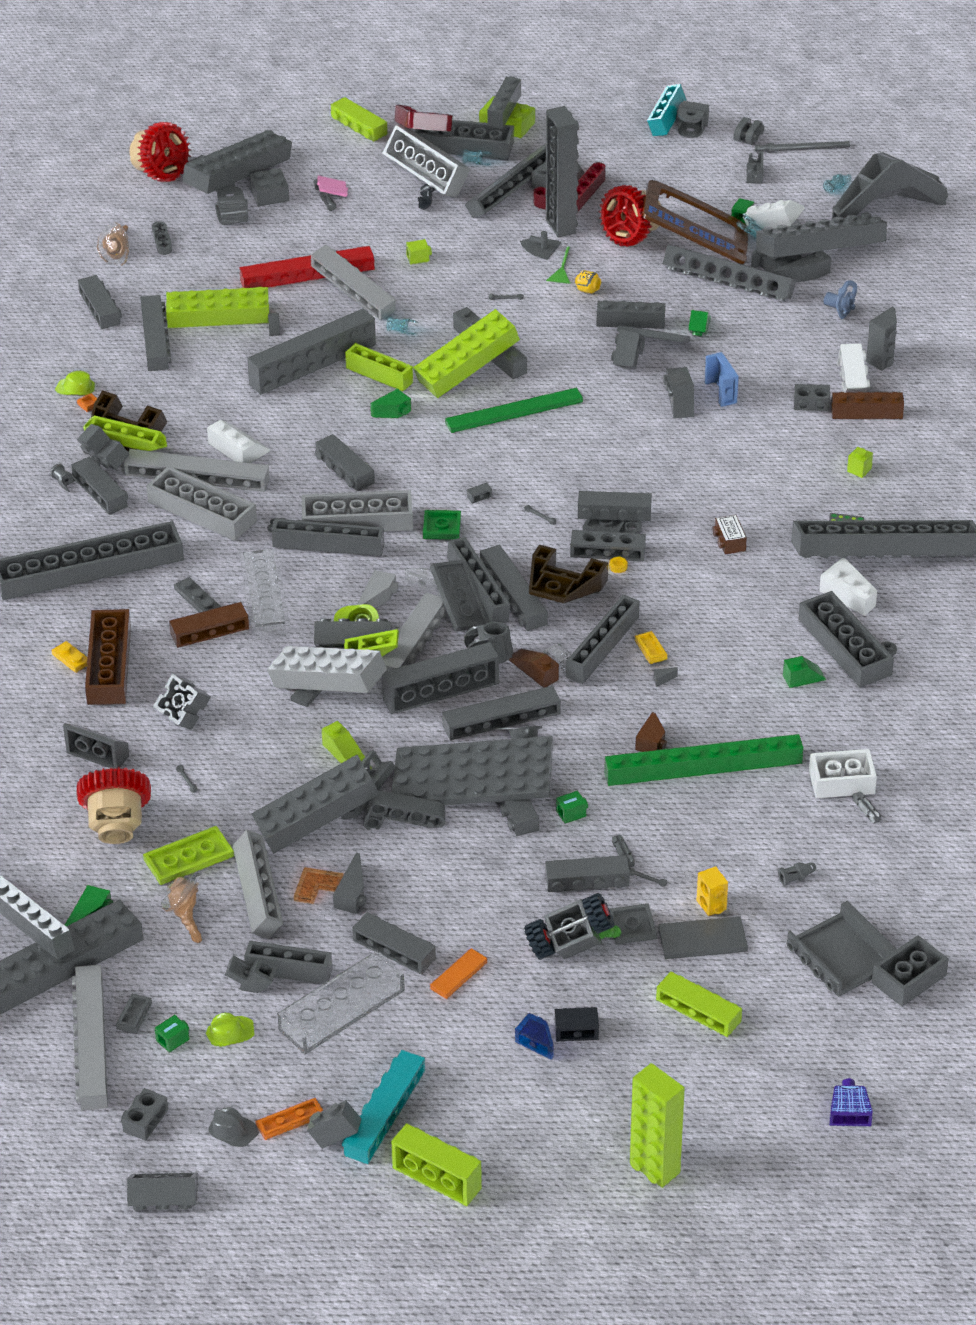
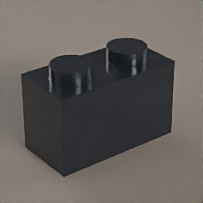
(576, 1024)

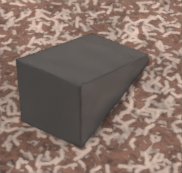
(274, 324)
(664, 675)

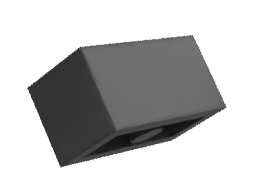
(479, 493)

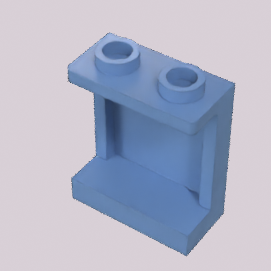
(720, 371)

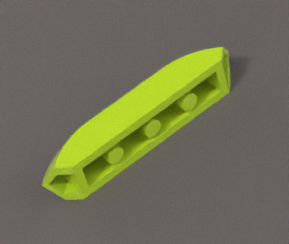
(130, 435)

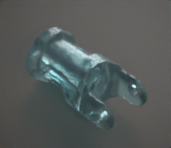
(474, 157)
(836, 182)
(751, 228)
(399, 325)

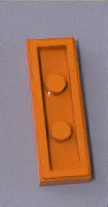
(458, 973)
(288, 1118)

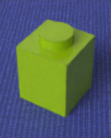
(418, 251)
(860, 462)

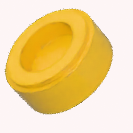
(618, 564)

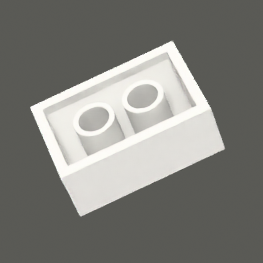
(775, 214)
(235, 442)

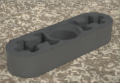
(162, 234)

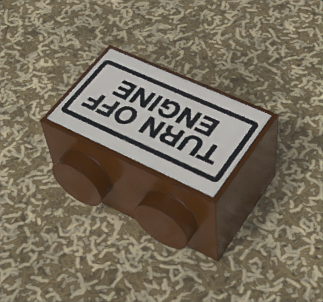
(730, 534)

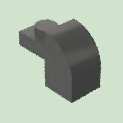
(253, 977)

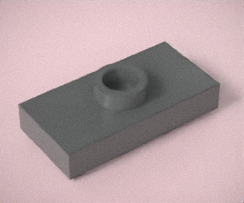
(304, 697)
(134, 1013)

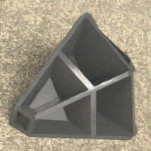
(888, 177)

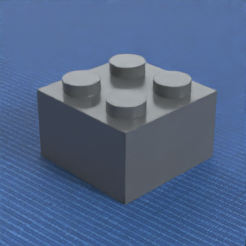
(269, 187)

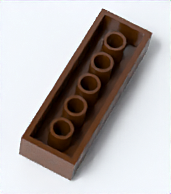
(108, 657)

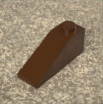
(537, 666)

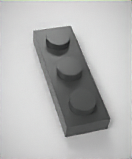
(195, 595)

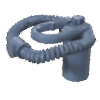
(841, 303)

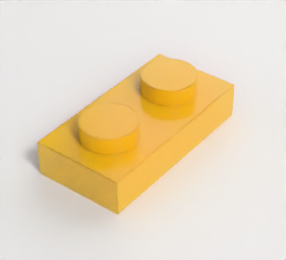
(70, 656)

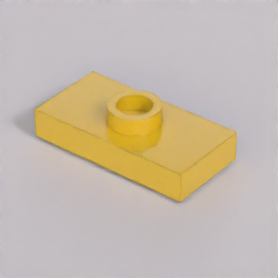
(651, 647)

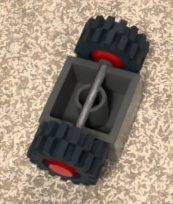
(570, 928)

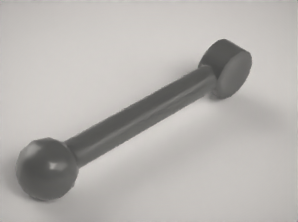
(518, 296)
(528, 508)
(180, 769)
(662, 882)

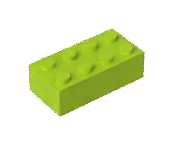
(436, 1164)

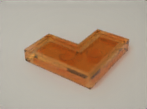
(314, 880)

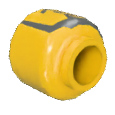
(588, 282)

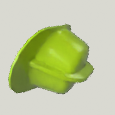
(76, 383)
(356, 612)
(229, 1029)

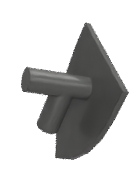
(540, 247)

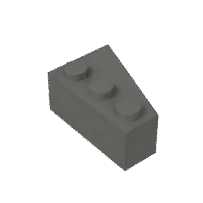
(680, 391)

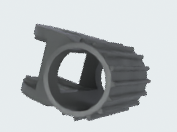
(693, 116)
(231, 208)
(495, 633)

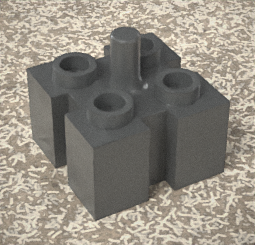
(182, 701)

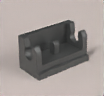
(755, 169)

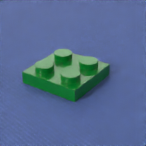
(442, 524)

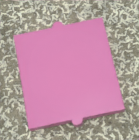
(332, 186)

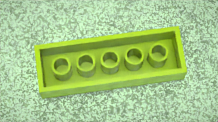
(217, 307)
(466, 353)
(656, 1125)

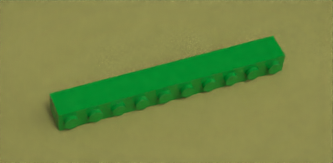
(703, 760)

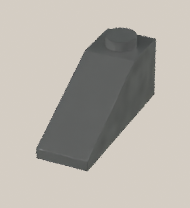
(350, 891)

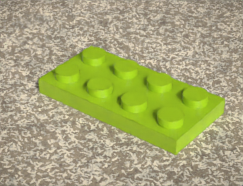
(188, 855)

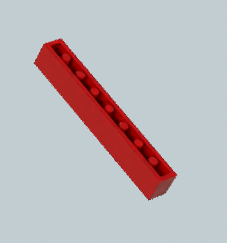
(299, 269)

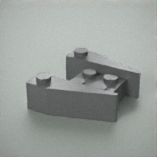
(794, 266)

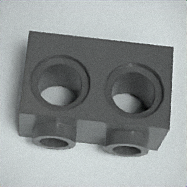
(812, 397)
(144, 1114)

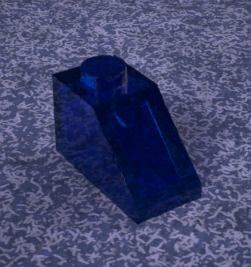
(535, 1035)

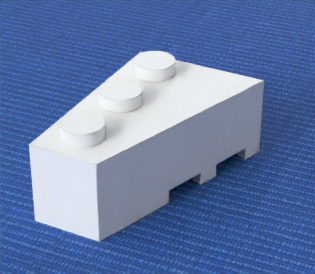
(853, 370)
(849, 587)

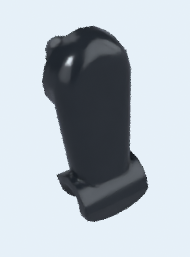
(426, 199)

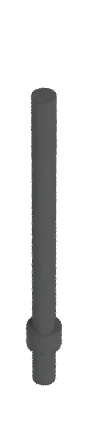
(771, 147)

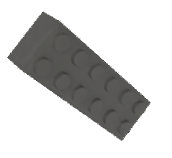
(473, 137)
(846, 639)
(440, 678)
(315, 804)

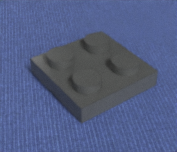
(635, 923)

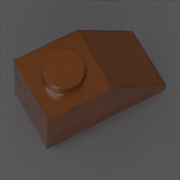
(651, 735)

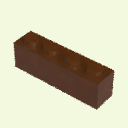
(867, 405)
(209, 624)

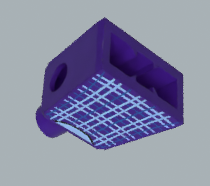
(850, 1105)

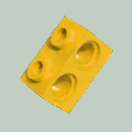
(712, 891)

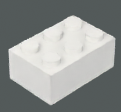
(842, 773)

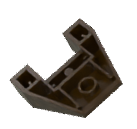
(109, 406)
(561, 584)

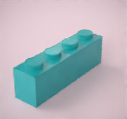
(666, 110)

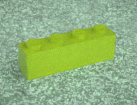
(359, 119)
(379, 367)
(699, 1004)

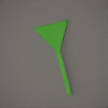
(560, 275)

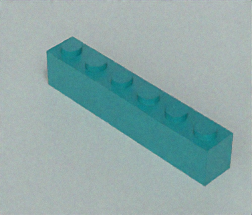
(384, 1106)

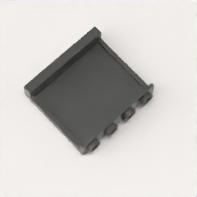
(841, 949)

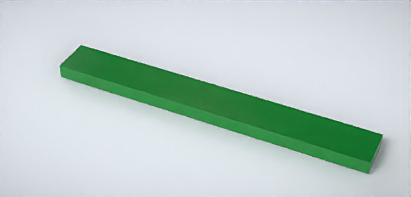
(513, 410)

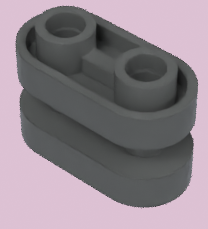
(748, 131)

